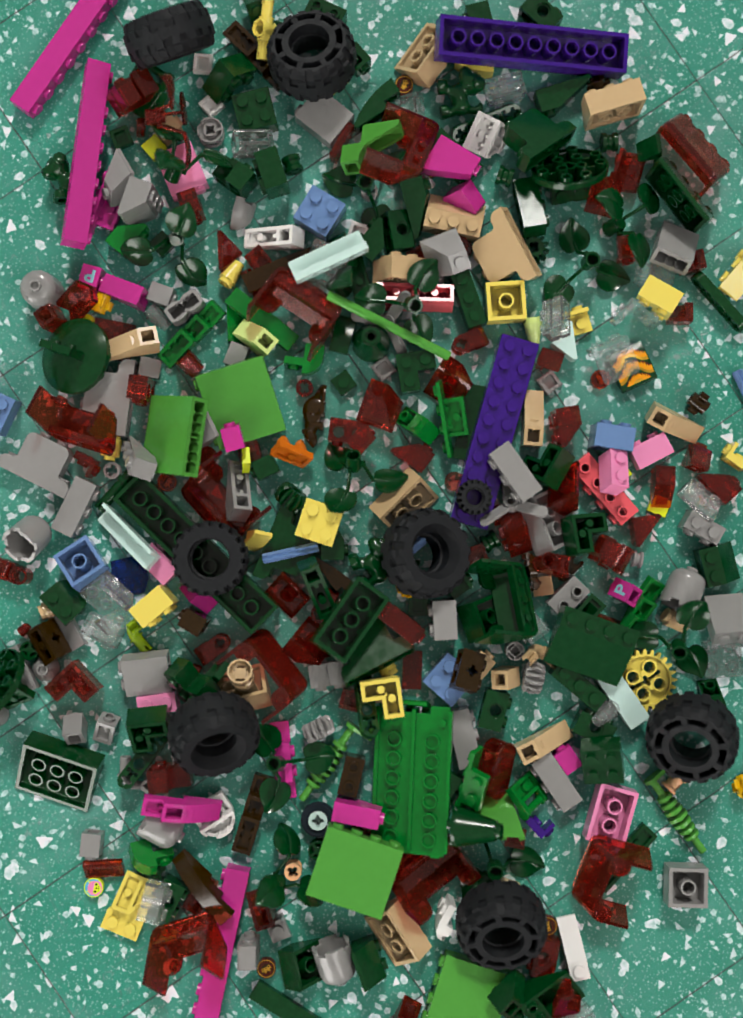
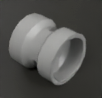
(510, 650)

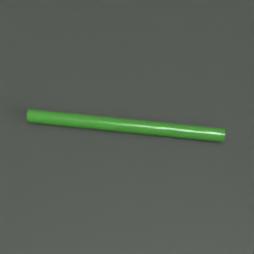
(388, 325)

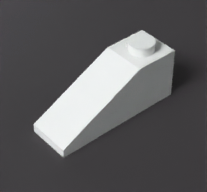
(275, 238)
(573, 947)

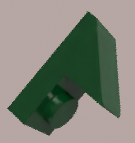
(649, 149)

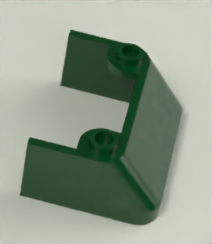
(511, 600)

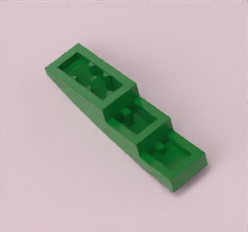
(239, 303)
(191, 334)
(645, 604)

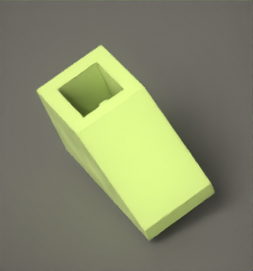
(255, 337)

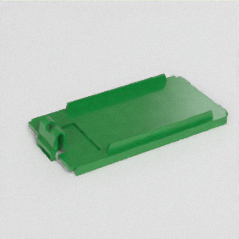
(414, 777)

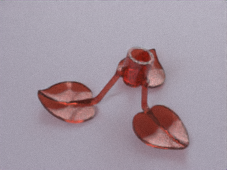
(158, 117)

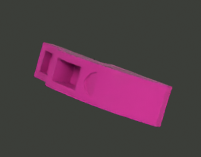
(180, 810)

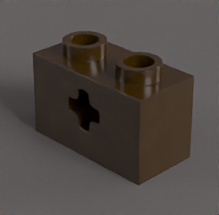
(193, 620)
(49, 641)
(460, 676)
(351, 774)

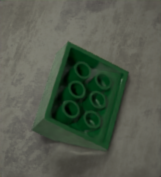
(678, 195)
(590, 645)
(59, 770)

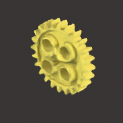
(652, 694)

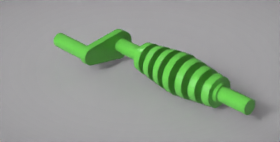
(340, 744)
(675, 812)

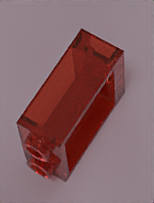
(402, 623)

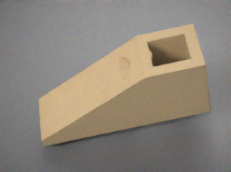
(135, 343)
(533, 419)
(673, 423)
(543, 742)

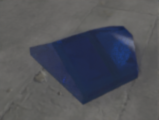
(130, 574)

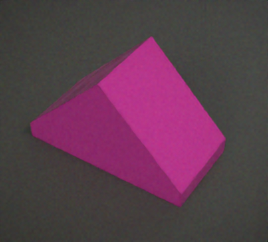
(465, 197)
(204, 603)

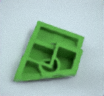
(504, 812)

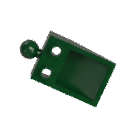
(540, 994)

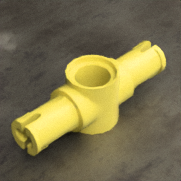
(263, 28)

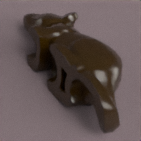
(313, 410)

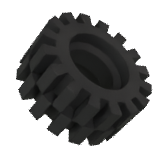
(485, 500)

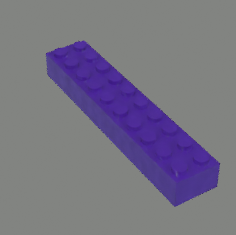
(530, 46)
(496, 419)

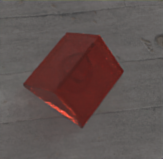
(288, 594)

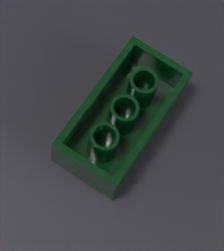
(349, 619)

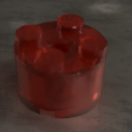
(611, 554)

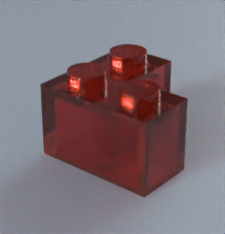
(514, 532)
(75, 678)
(165, 776)

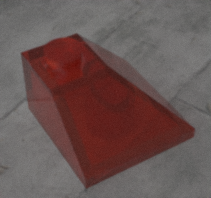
(454, 379)
(380, 406)
(567, 496)
(301, 649)

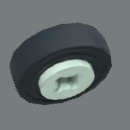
(316, 812)

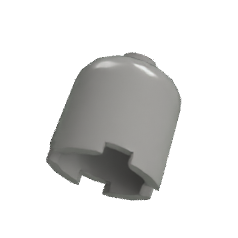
(40, 288)
(27, 538)
(682, 587)
(161, 833)
(334, 959)

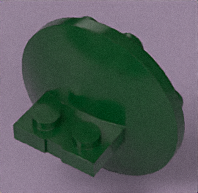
(570, 173)
(75, 356)
(11, 672)

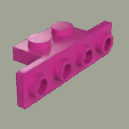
(104, 215)
(288, 752)

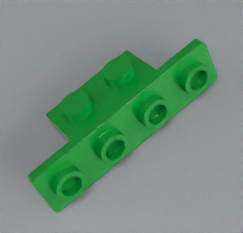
(452, 415)
(475, 783)

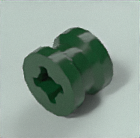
(609, 142)
(292, 164)
(505, 176)
(490, 541)
(27, 651)
(313, 850)

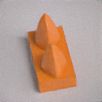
(293, 454)

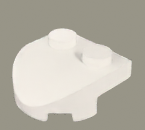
(485, 136)
(223, 826)
(443, 923)

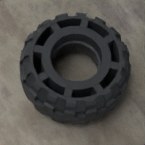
(168, 34)
(316, 75)
(448, 551)
(698, 715)
(213, 734)
(501, 924)

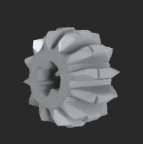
(533, 678)
(318, 729)

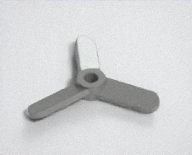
(392, 315)
(510, 505)

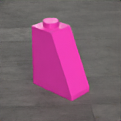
(451, 161)
(124, 291)
(357, 812)

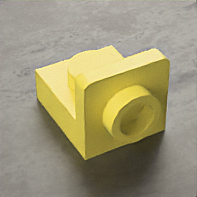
(580, 320)
(734, 460)

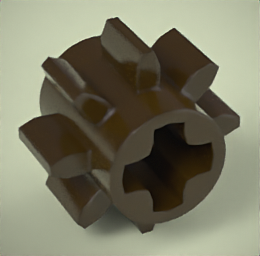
(597, 82)
(698, 403)

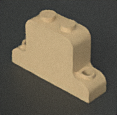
(504, 250)

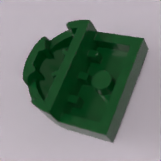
(64, 601)

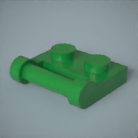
(522, 790)

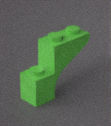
(375, 136)

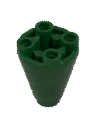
(371, 350)
(472, 828)

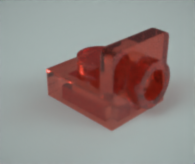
(624, 252)
(85, 461)

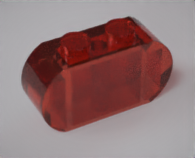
(497, 762)

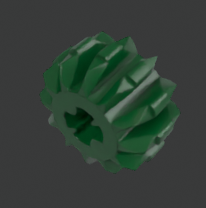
(540, 246)
(290, 497)

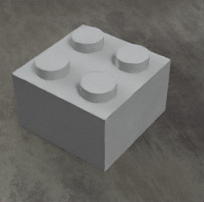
(443, 619)
(685, 885)

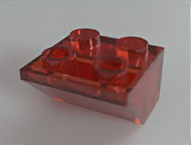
(565, 424)

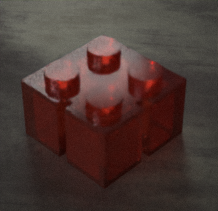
(132, 92)

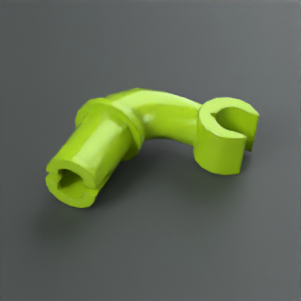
(136, 637)

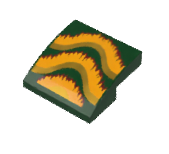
(646, 373)

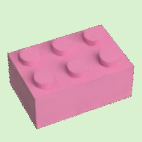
(610, 811)

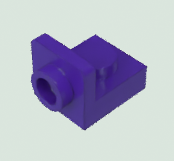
(544, 830)

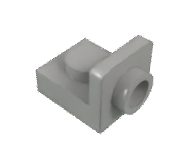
(106, 728)
(280, 930)

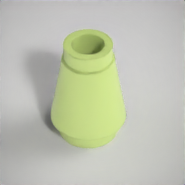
(532, 329)

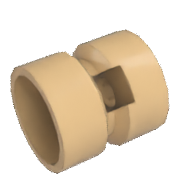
(240, 674)

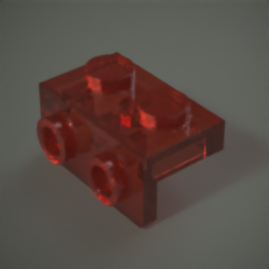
(628, 170)
(593, 205)

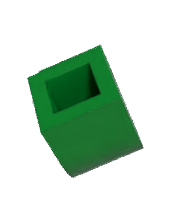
(308, 368)
(146, 860)

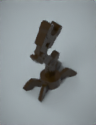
(533, 574)

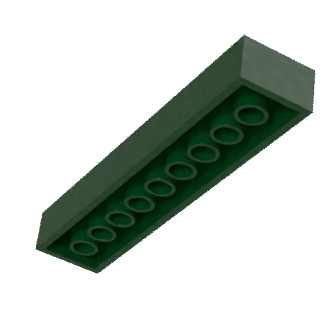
(165, 523)

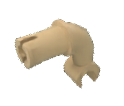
(535, 652)

